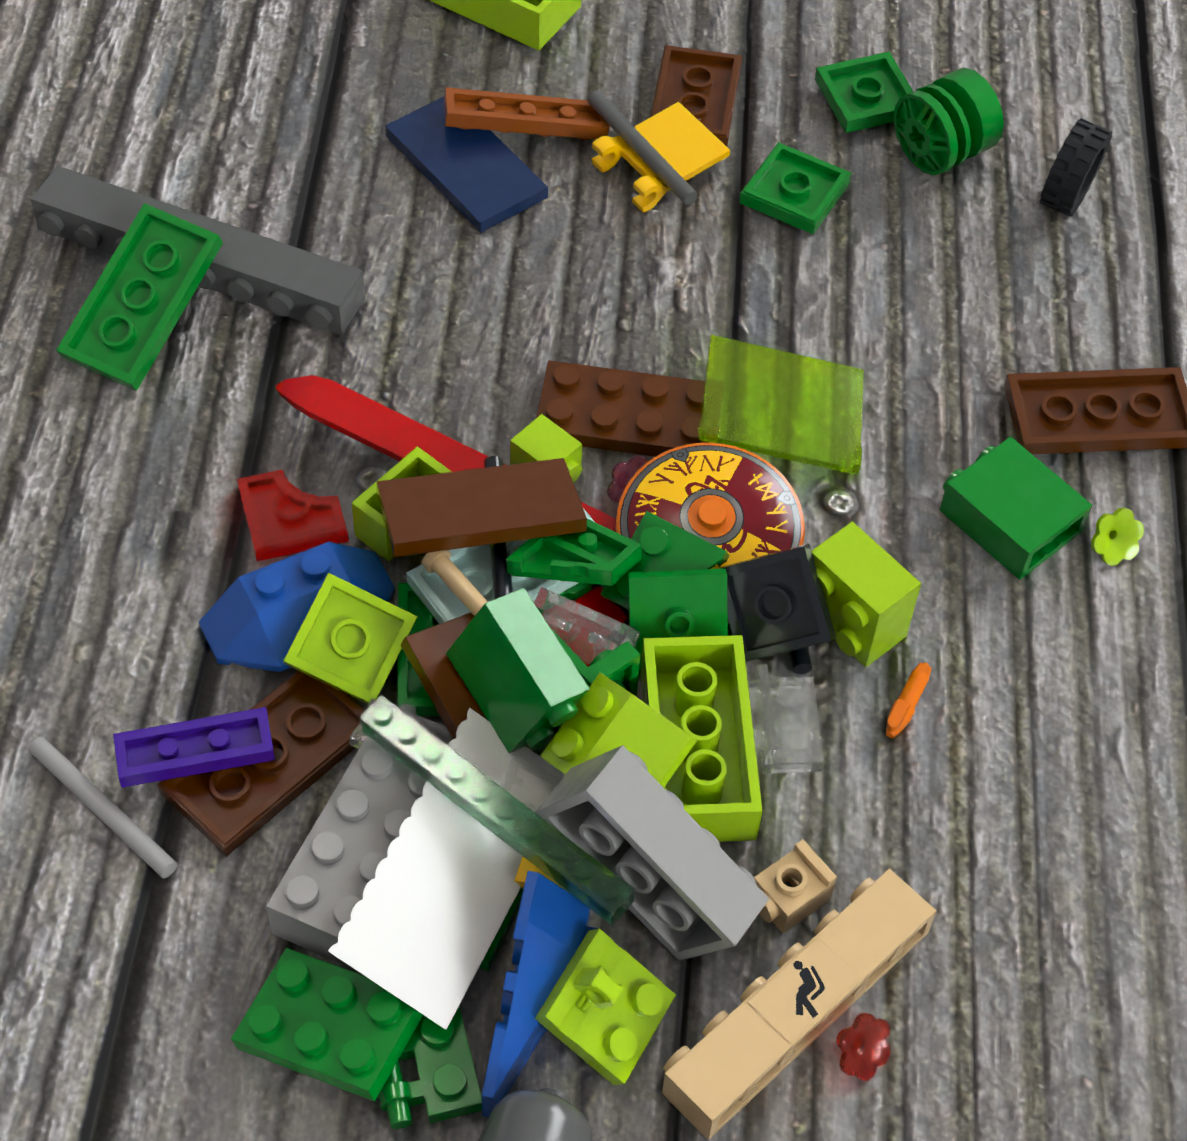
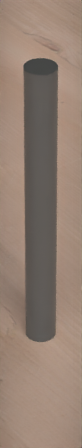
(642, 147)

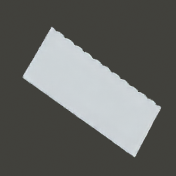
(441, 888)

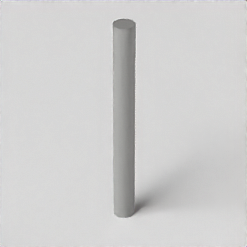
(103, 807)

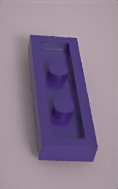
(193, 747)

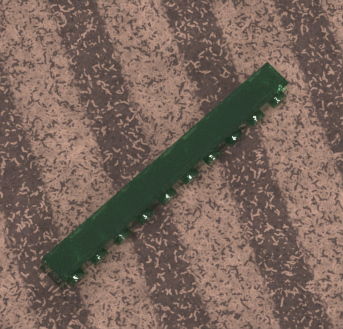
(498, 810)

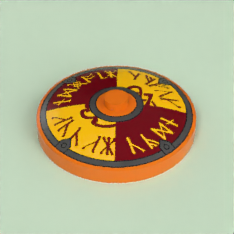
(718, 496)

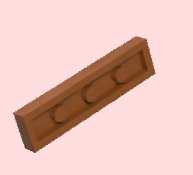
(522, 114)

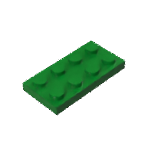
(140, 296)

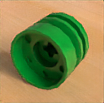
(948, 121)

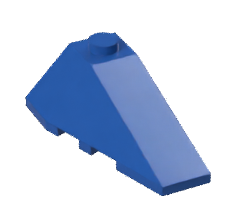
(546, 938)

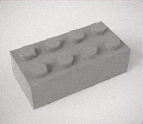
(639, 831)
(344, 849)

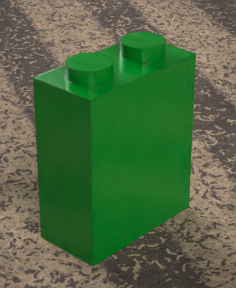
(1014, 507)
(517, 671)

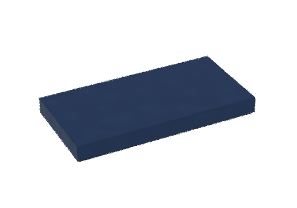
(467, 166)

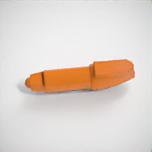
(904, 707)

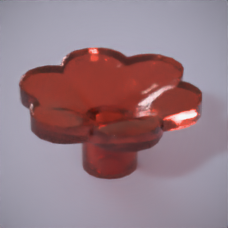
(864, 1046)

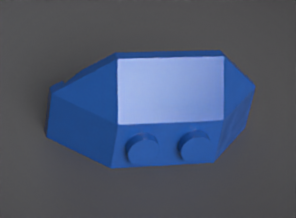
(265, 608)

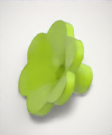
(1117, 536)

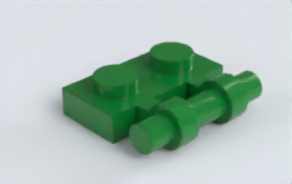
(444, 1071)

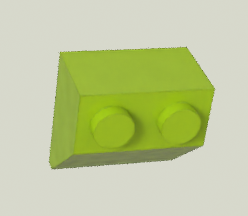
(615, 718)

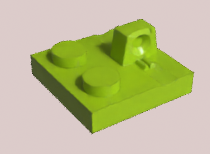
(350, 639)
(605, 1007)

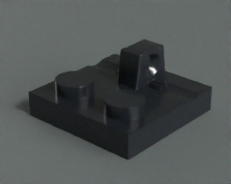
(777, 603)

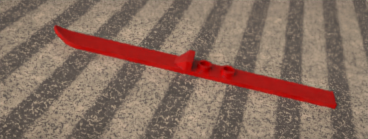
(385, 428)

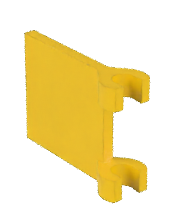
(677, 138)

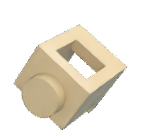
(811, 887)

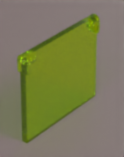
(783, 405)

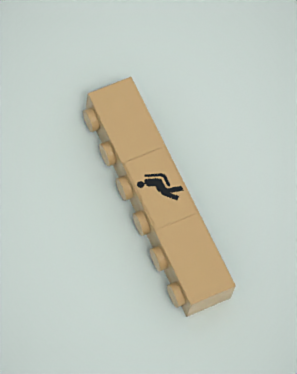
(796, 1003)

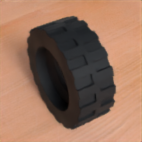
(1075, 167)

